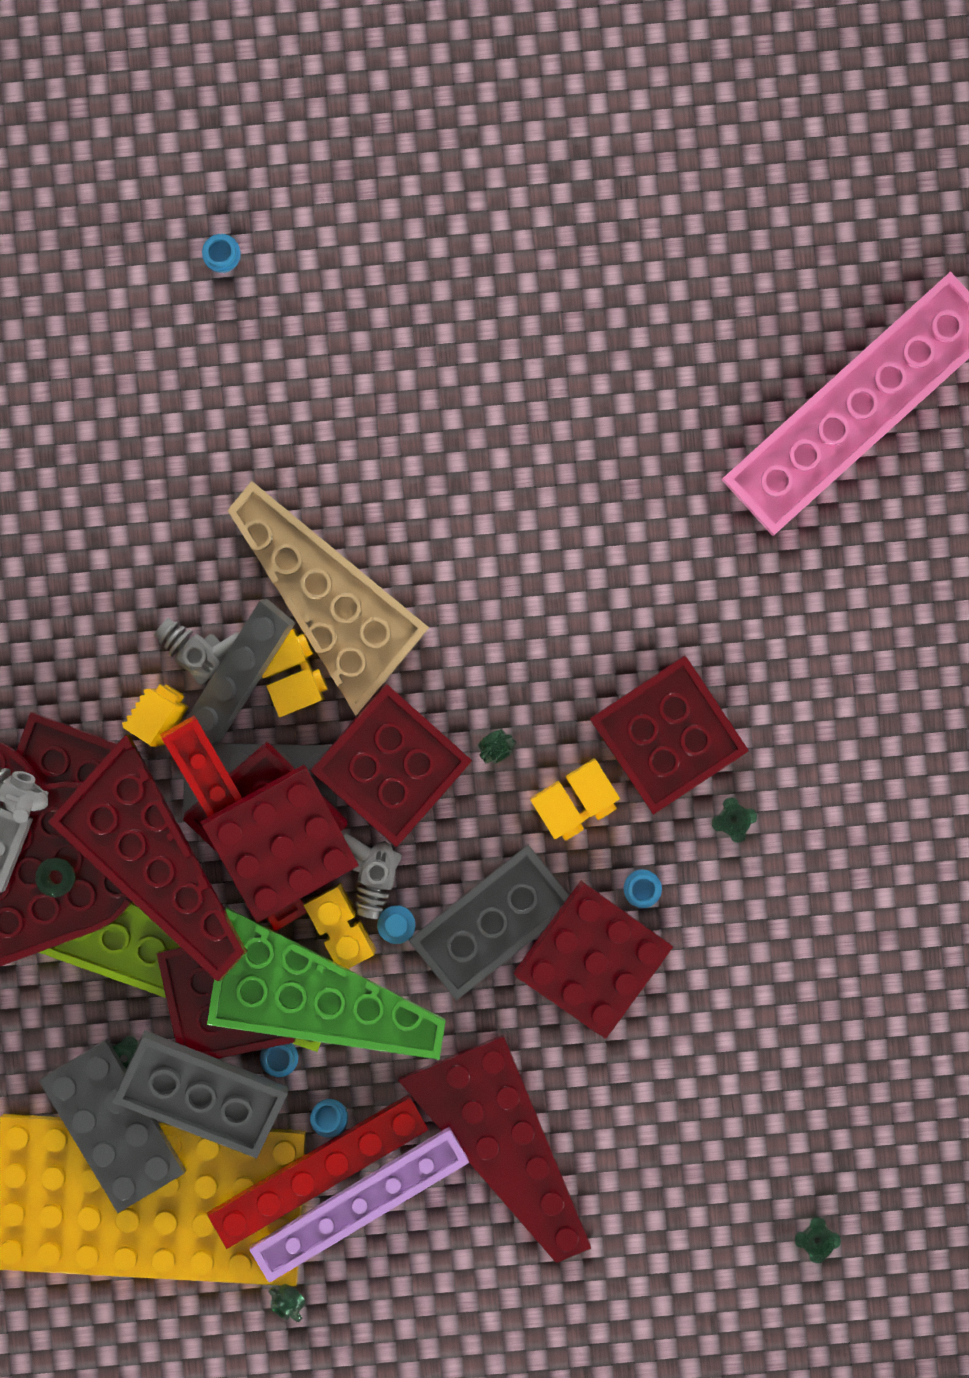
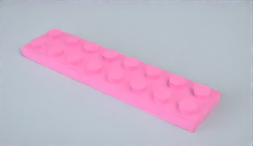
(855, 407)

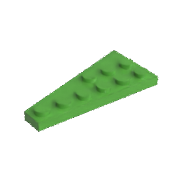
(305, 996)

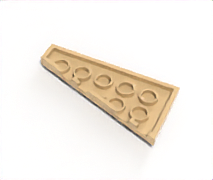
(341, 611)

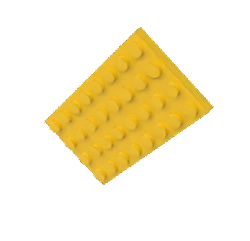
(65, 1223)

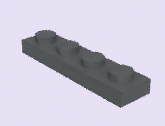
(241, 669)

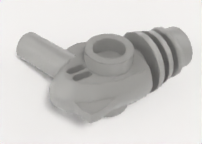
(196, 654)
(21, 794)
(376, 872)

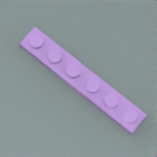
(359, 1204)

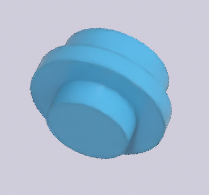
(221, 253)
(642, 888)
(396, 924)
(279, 1060)
(329, 1118)

